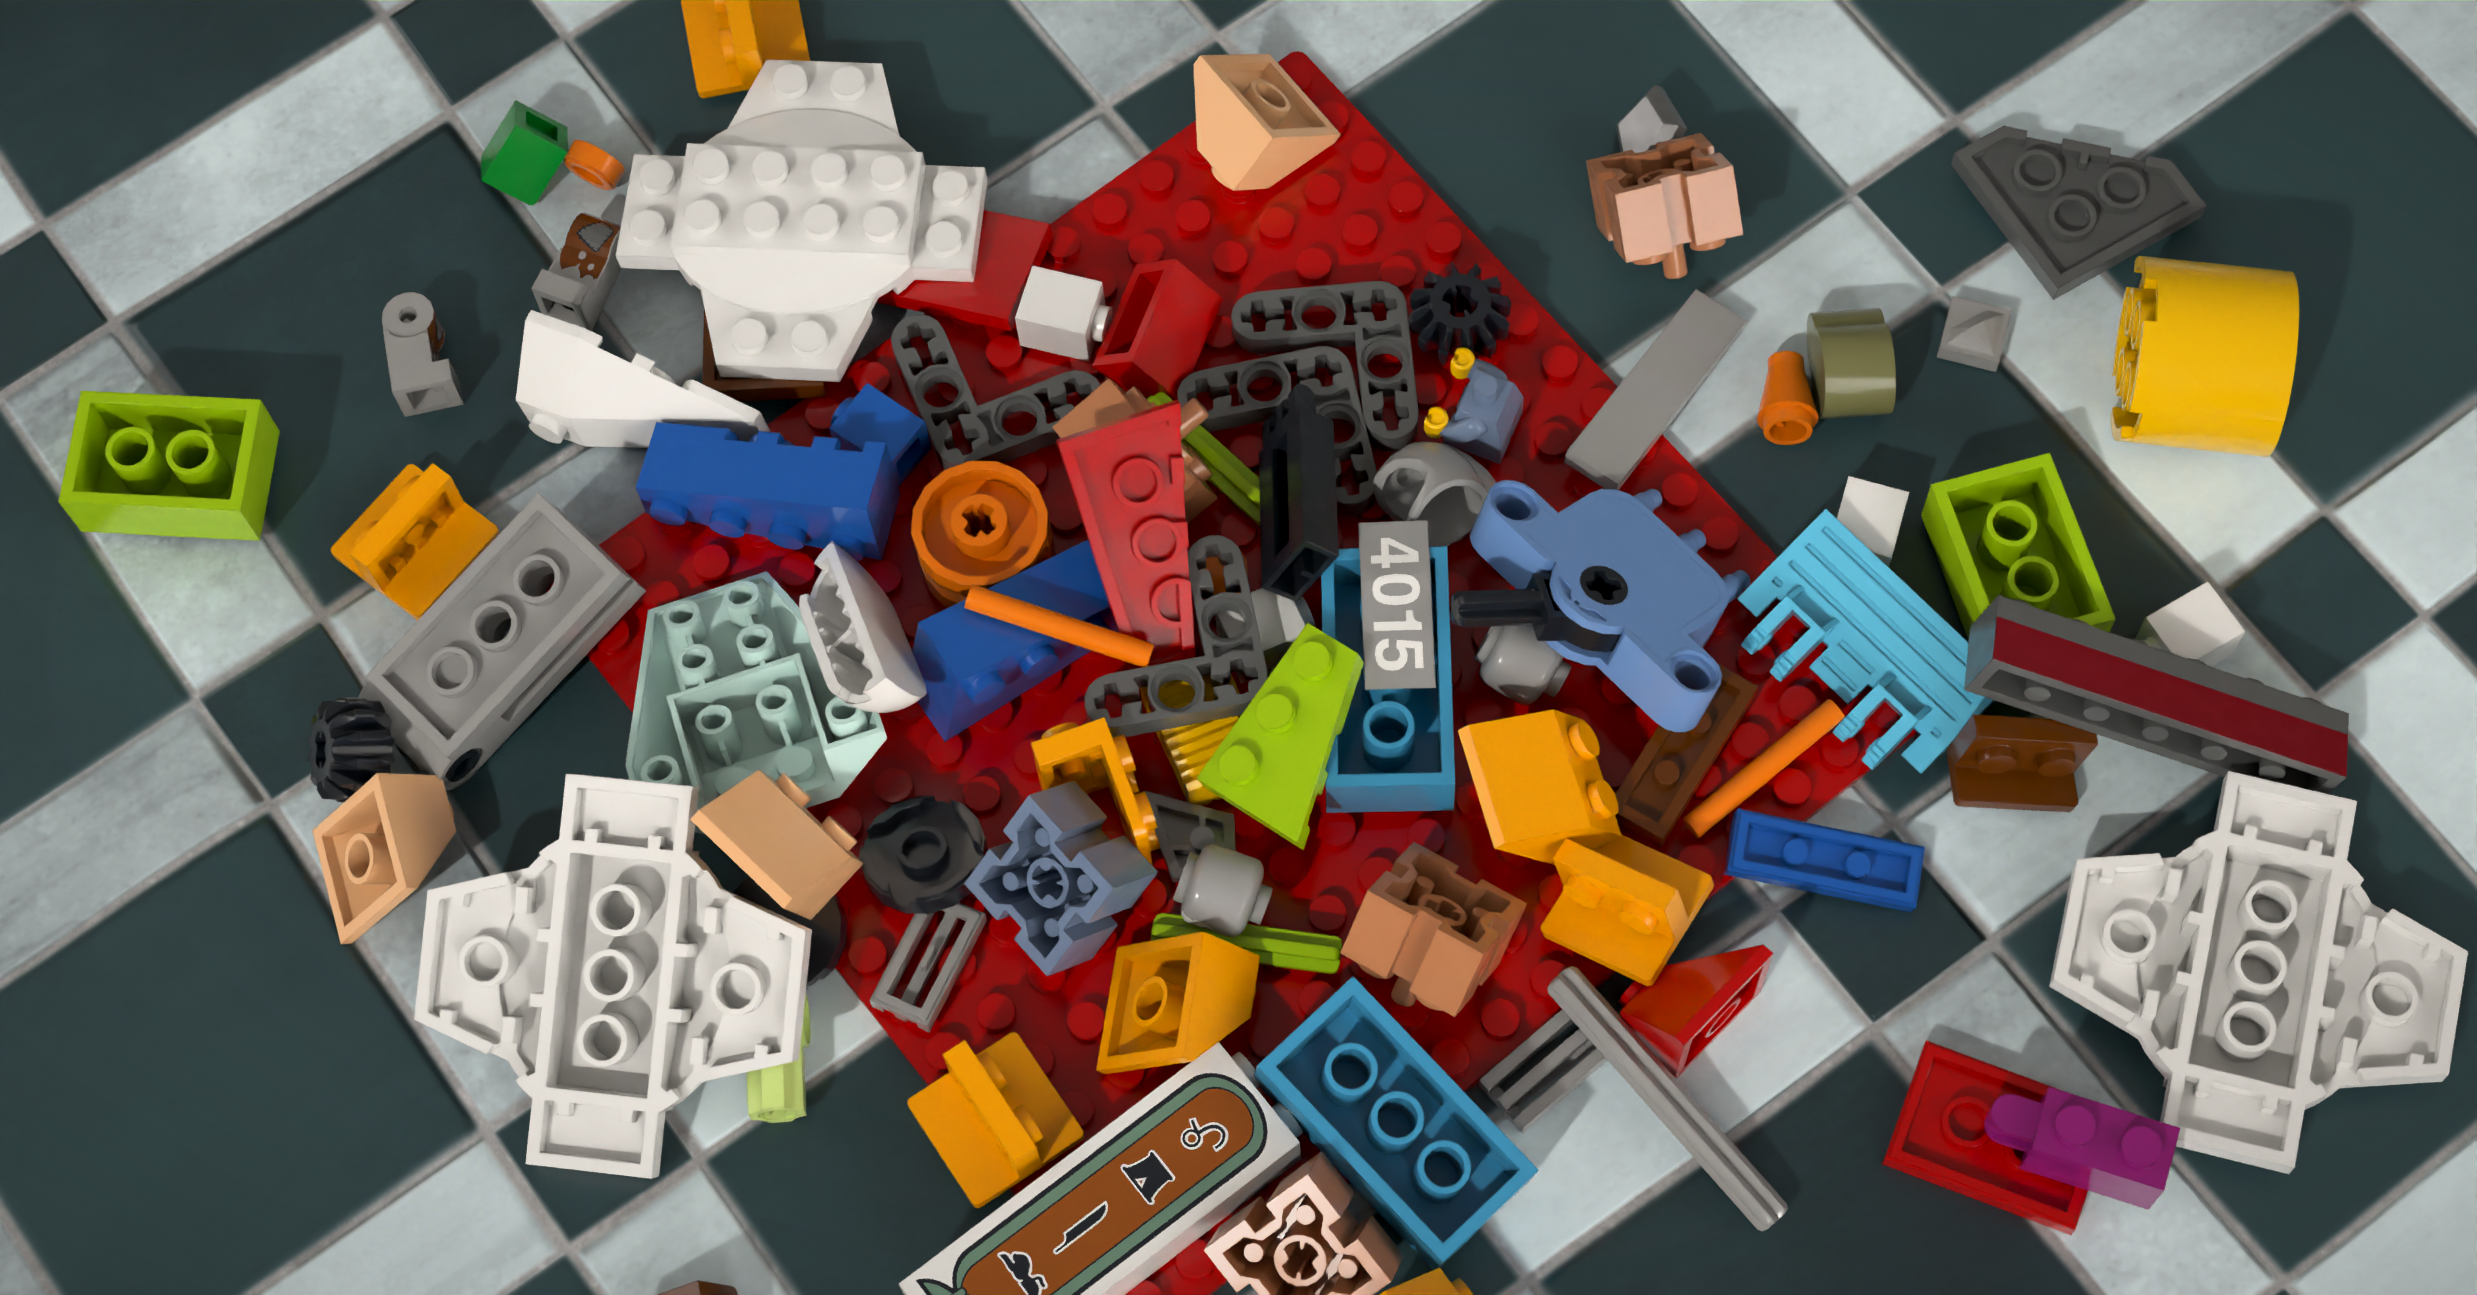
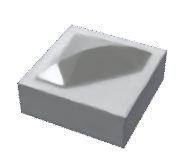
(1974, 334)

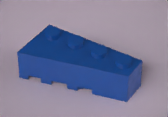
(771, 488)
(983, 663)

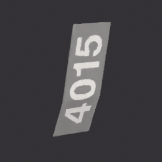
(1396, 605)

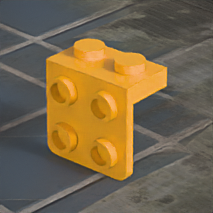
(1097, 762)

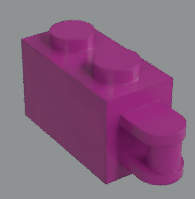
(2086, 1144)

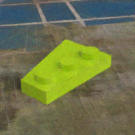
(1282, 741)

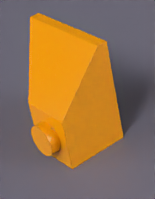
(1174, 1000)

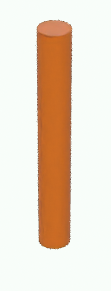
(1059, 626)
(1763, 768)

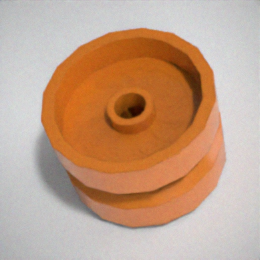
(978, 528)

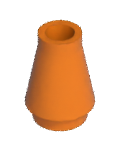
(1787, 404)

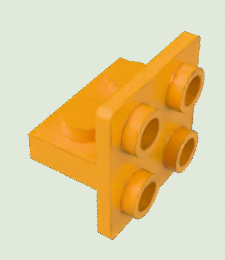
(736, 37)
(415, 539)
(1624, 905)
(994, 1117)

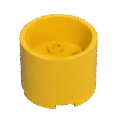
(2205, 356)

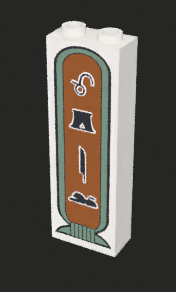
(1128, 1192)

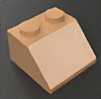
(780, 841)

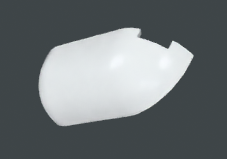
(859, 637)

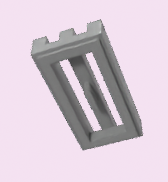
(905, 1008)
(1525, 1052)

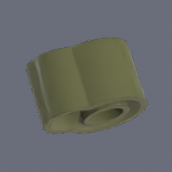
(1851, 363)

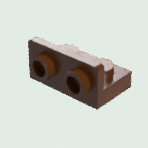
(2017, 763)

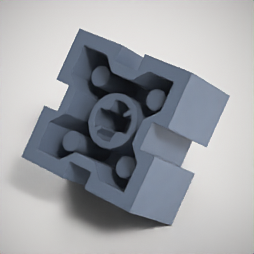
(1060, 877)

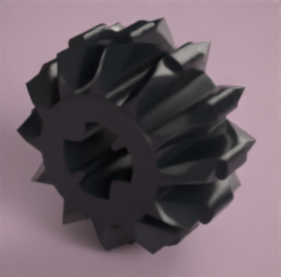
(1442, 298)
(349, 746)

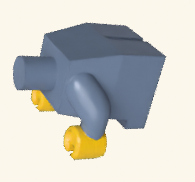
(1484, 413)

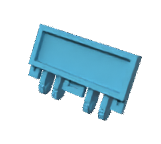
(1874, 638)

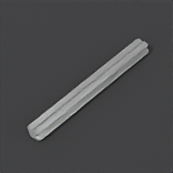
(1667, 1098)

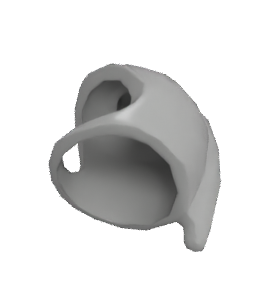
(1433, 485)

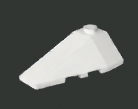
(603, 401)

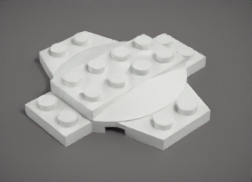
(802, 219)
(2259, 971)
(613, 975)

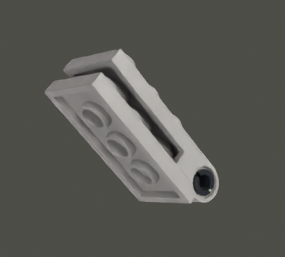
(454, 678)

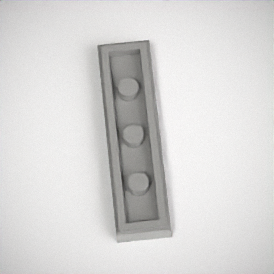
(1654, 391)

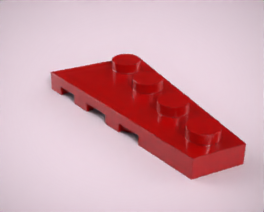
(1133, 513)

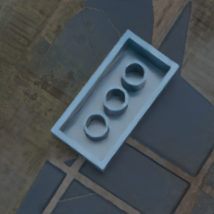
(1393, 741)
(1394, 1123)

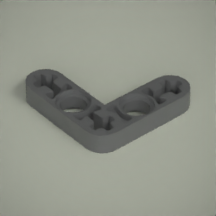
(1367, 335)
(1332, 402)
(982, 423)
(1219, 660)

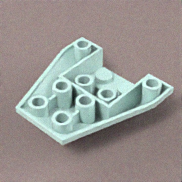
(740, 691)

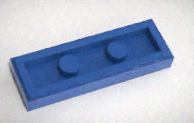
(1824, 860)

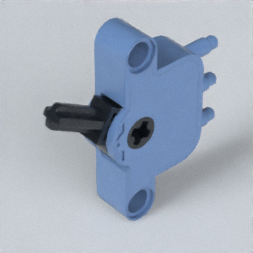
(1606, 592)

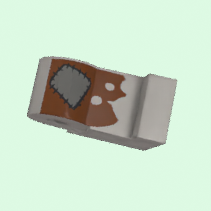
(581, 272)
(412, 350)

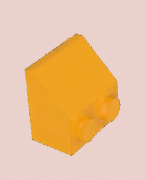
(1540, 783)

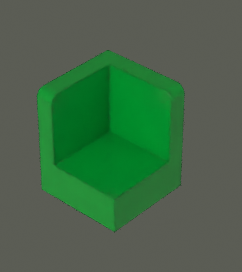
(524, 153)

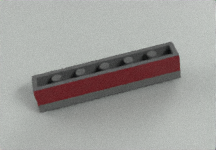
(2153, 698)

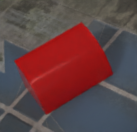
(1158, 328)

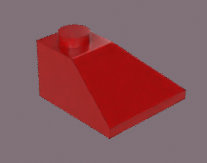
(1693, 1003)

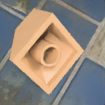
(1254, 120)
(382, 846)

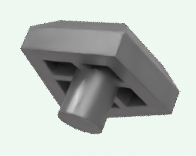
(1650, 122)
(1188, 828)

